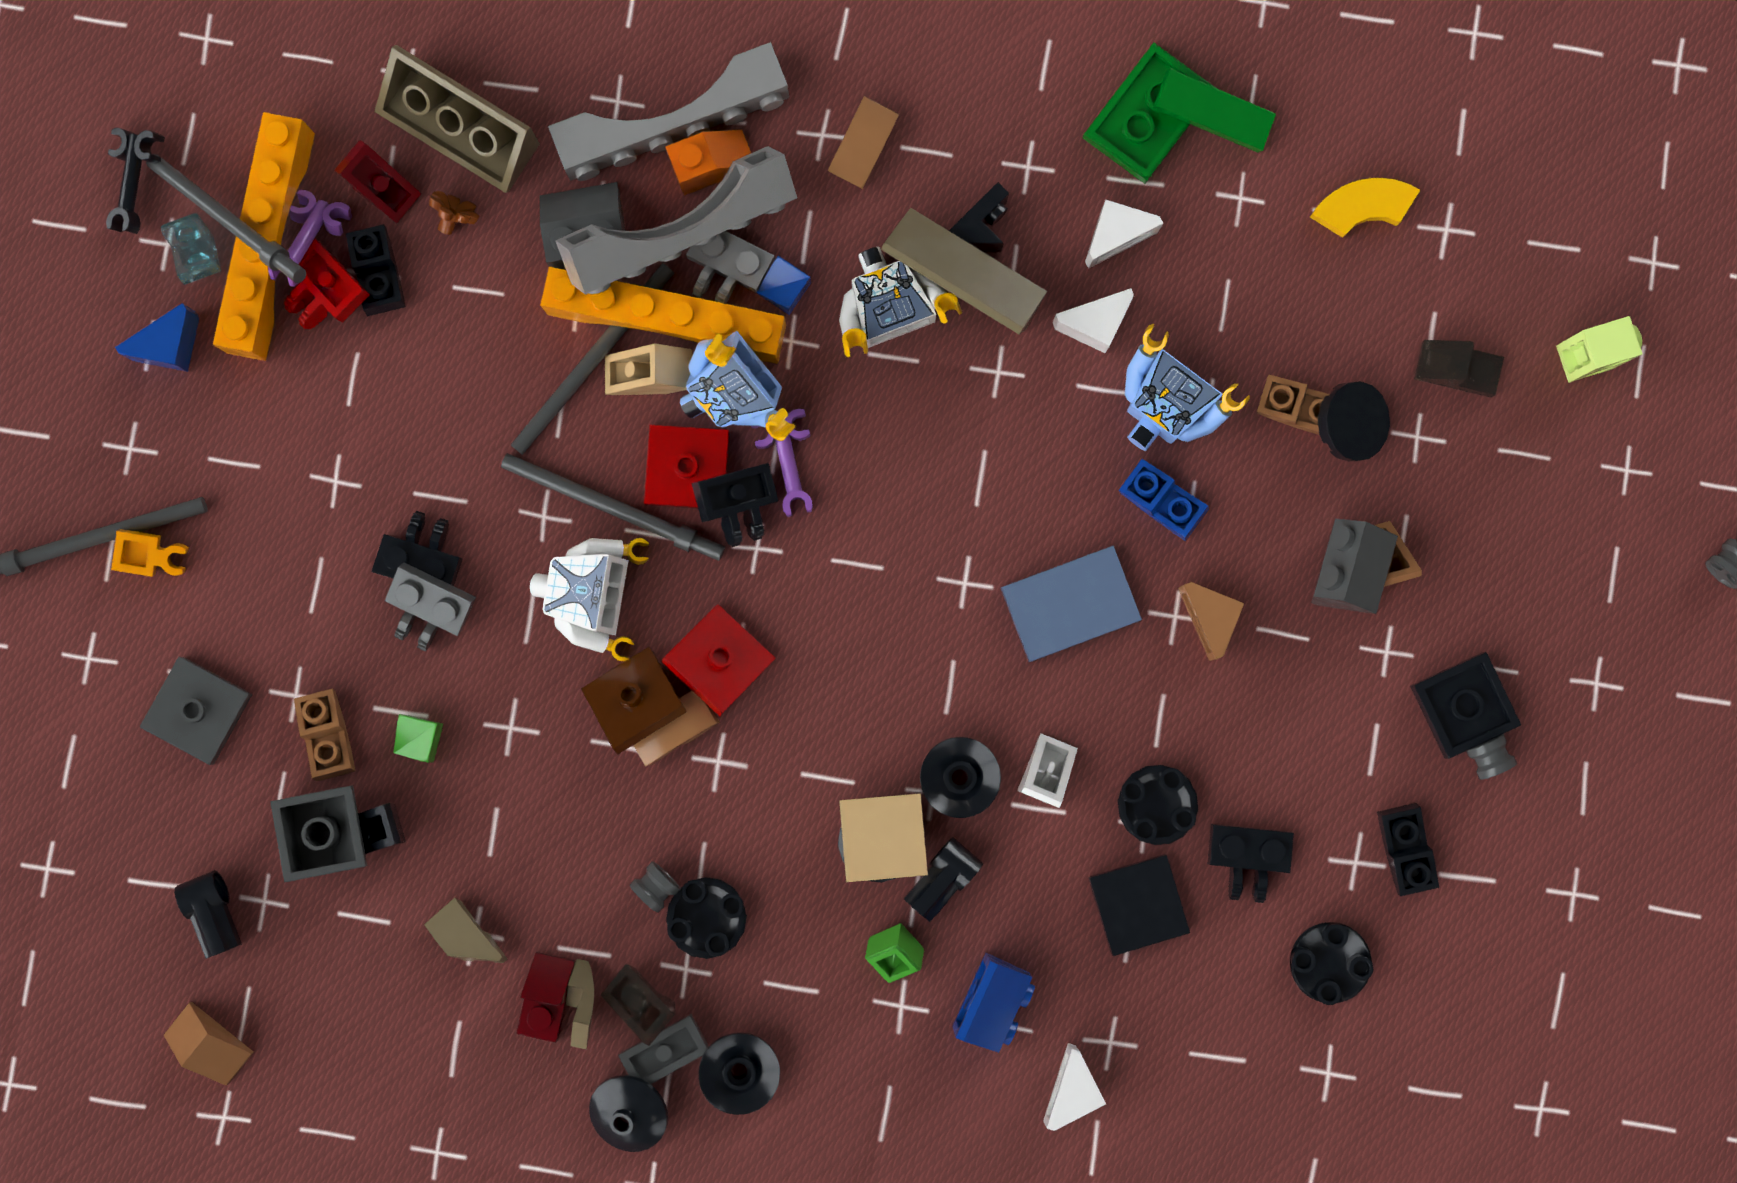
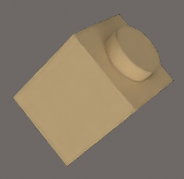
(647, 370)

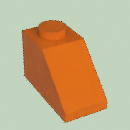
(706, 157)

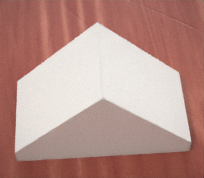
(1118, 230)
(1095, 321)
(1048, 770)
(1073, 1093)

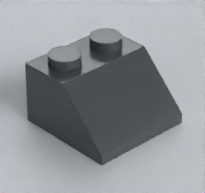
(575, 209)
(1354, 566)
(318, 833)

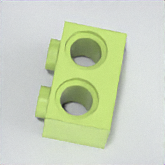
(1600, 348)

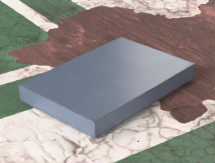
(1071, 603)

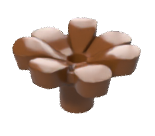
(452, 211)

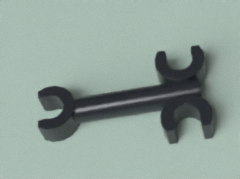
(132, 151)

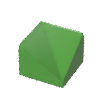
(417, 738)
(894, 953)

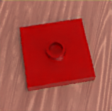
(681, 458)
(718, 660)

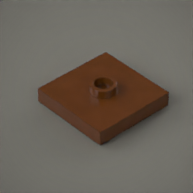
(633, 700)

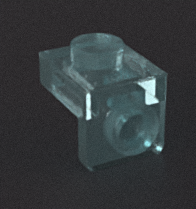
(192, 248)

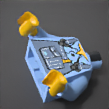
(734, 387)
(1171, 397)

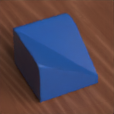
(784, 285)

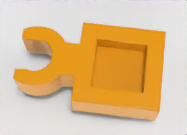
(142, 553)

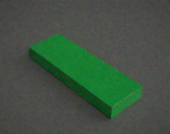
(1214, 110)

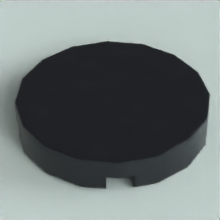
(1354, 421)

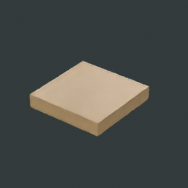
(883, 837)

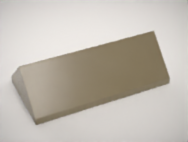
(454, 120)
(964, 271)

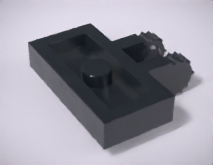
(736, 493)
(429, 560)
(1253, 850)

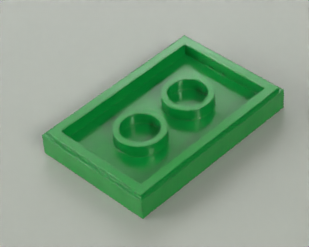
(1129, 126)

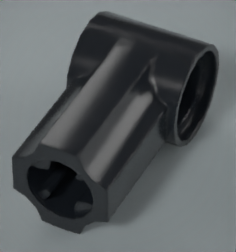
(949, 872)
(205, 903)

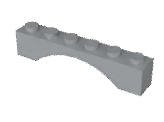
(593, 142)
(750, 188)

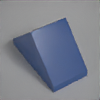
(165, 341)

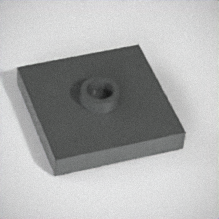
(196, 710)

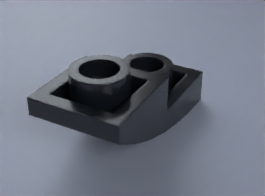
(376, 269)
(1407, 849)

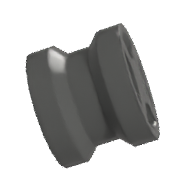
(1724, 564)
(1492, 757)
(655, 887)

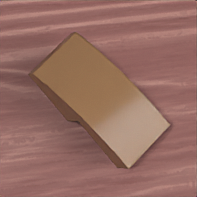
(863, 142)
(1291, 403)
(680, 731)
(325, 734)

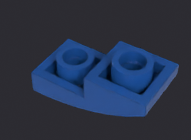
(1163, 499)

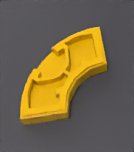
(1365, 201)

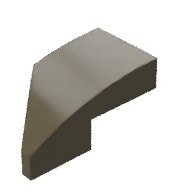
(462, 936)
(581, 995)

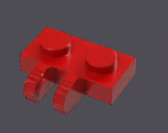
(330, 284)

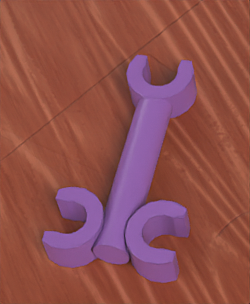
(313, 218)
(788, 462)

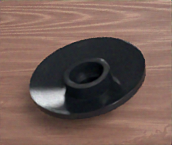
(981, 783)
(739, 1093)
(638, 1104)

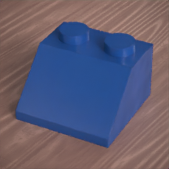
(993, 1004)

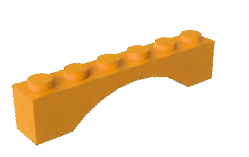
(274, 177)
(663, 313)

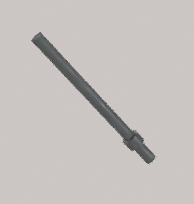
(269, 252)
(581, 372)
(683, 537)
(14, 562)

